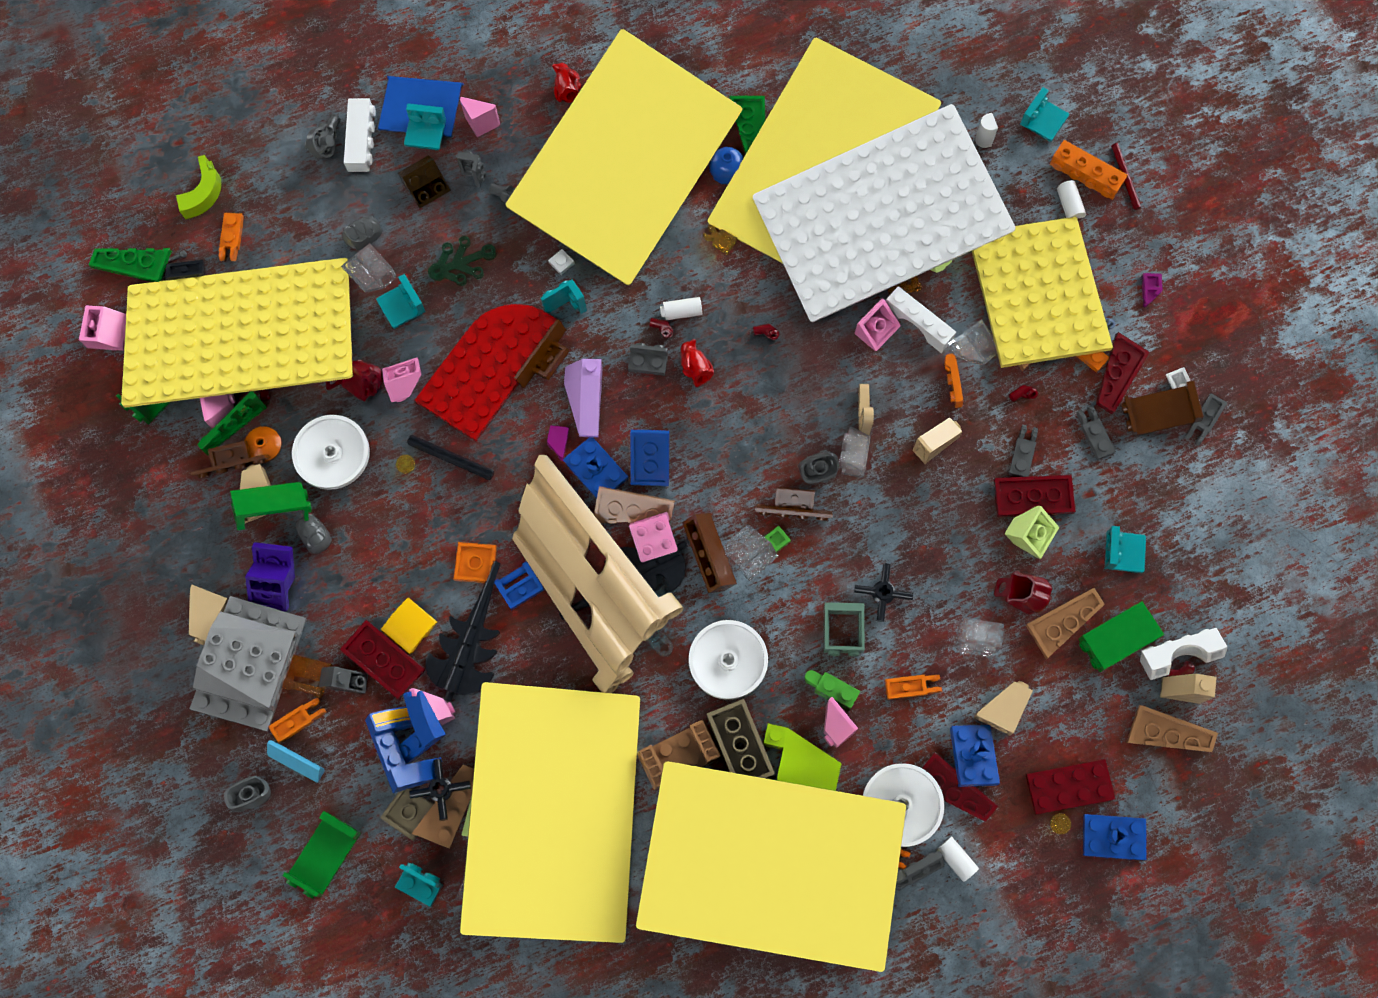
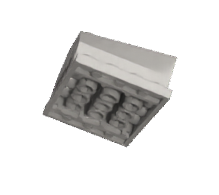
(246, 663)

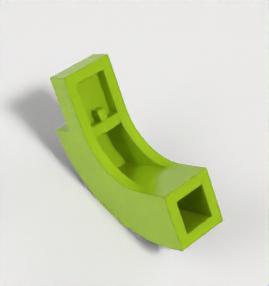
(204, 195)

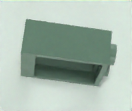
(845, 609)

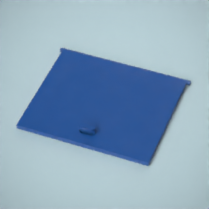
(421, 92)

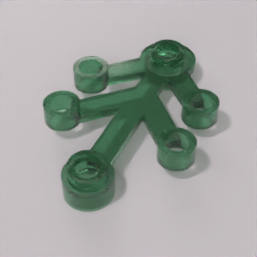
(460, 263)

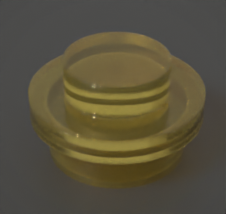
(405, 464)
(1060, 824)

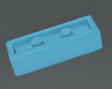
(294, 761)

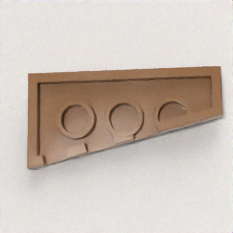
(629, 507)
(1061, 623)
(1163, 730)
(444, 831)

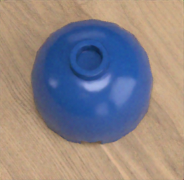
(725, 164)

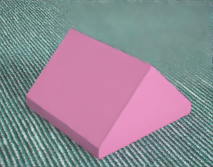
(480, 115)
(877, 325)

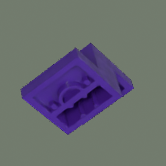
(270, 575)

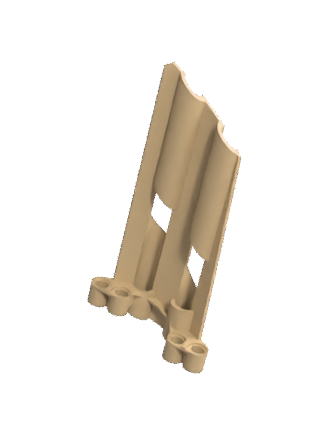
(554, 541)

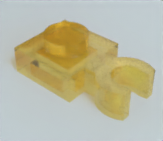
(722, 241)

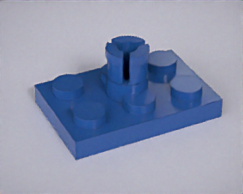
(649, 457)
(594, 467)
(974, 755)
(1114, 837)

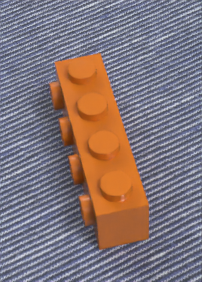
(1088, 169)

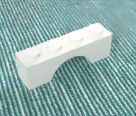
(934, 329)
(1205, 645)

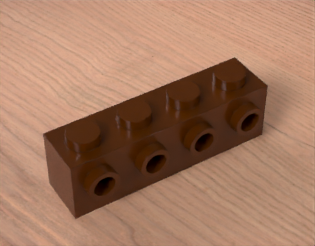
(709, 553)

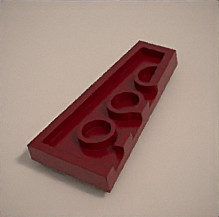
(1121, 369)
(965, 798)

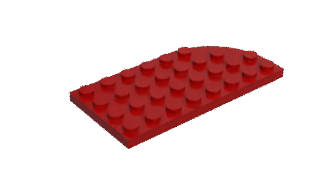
(482, 367)

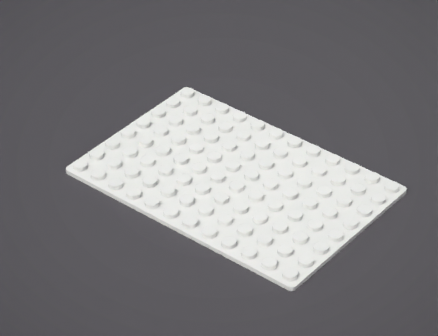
(883, 213)

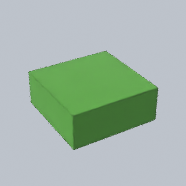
(778, 538)

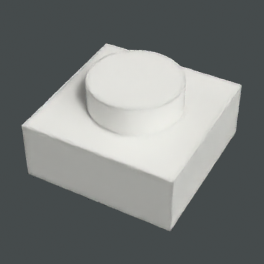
(561, 262)

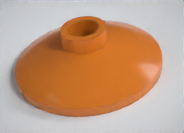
(271, 442)

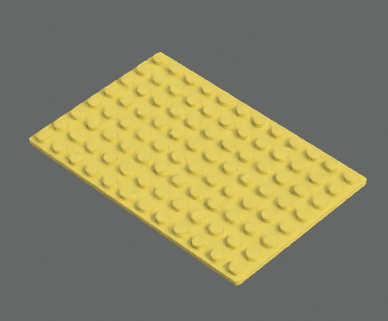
(822, 113)
(624, 157)
(237, 332)
(551, 814)
(772, 866)

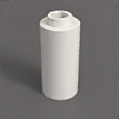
(681, 308)

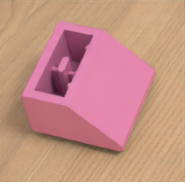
(103, 328)

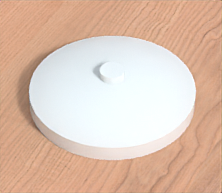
(330, 452)
(728, 659)
(918, 792)

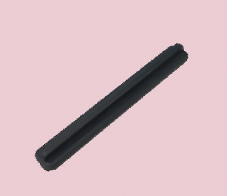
(450, 457)

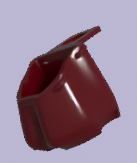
(363, 383)
(1025, 592)

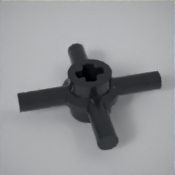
(876, 592)
(434, 785)

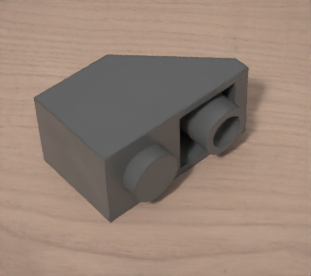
(343, 680)

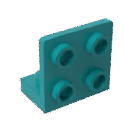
(1044, 117)
(425, 126)
(564, 293)
(401, 303)
(1124, 551)
(419, 885)

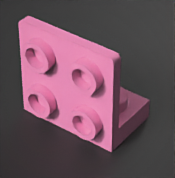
(653, 537)

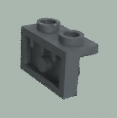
(648, 359)

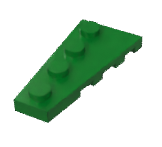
(750, 119)
(134, 263)
(236, 419)

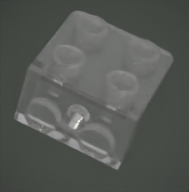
(750, 551)

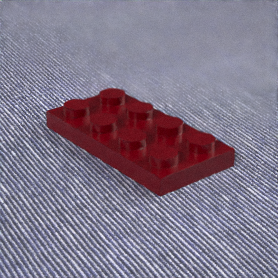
(1021, 494)
(382, 659)
(1070, 787)

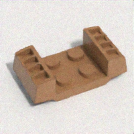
(690, 747)

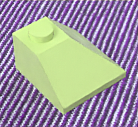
(1032, 531)

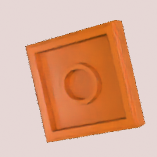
(474, 562)

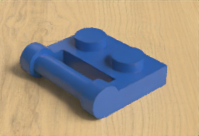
(522, 590)

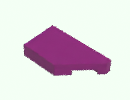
(1151, 287)
(558, 439)

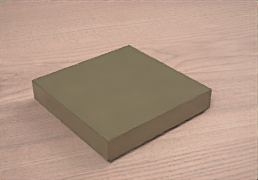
(406, 813)

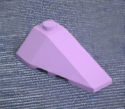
(583, 389)

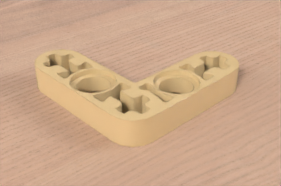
(866, 413)

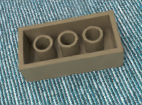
(733, 726)

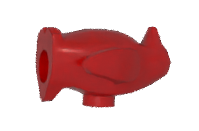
(566, 83)
(695, 363)

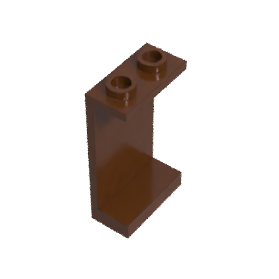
(1163, 410)

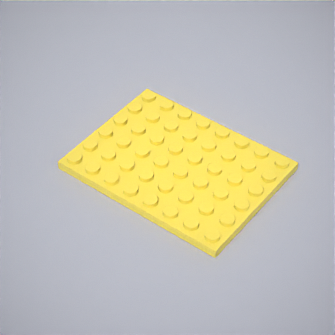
(1041, 294)

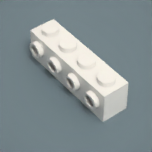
(358, 135)

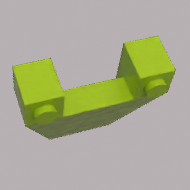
(801, 760)

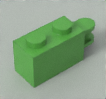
(830, 686)

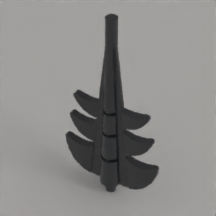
(670, 566)
(458, 671)

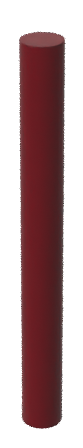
(1128, 182)

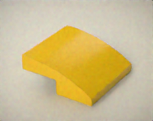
(409, 625)

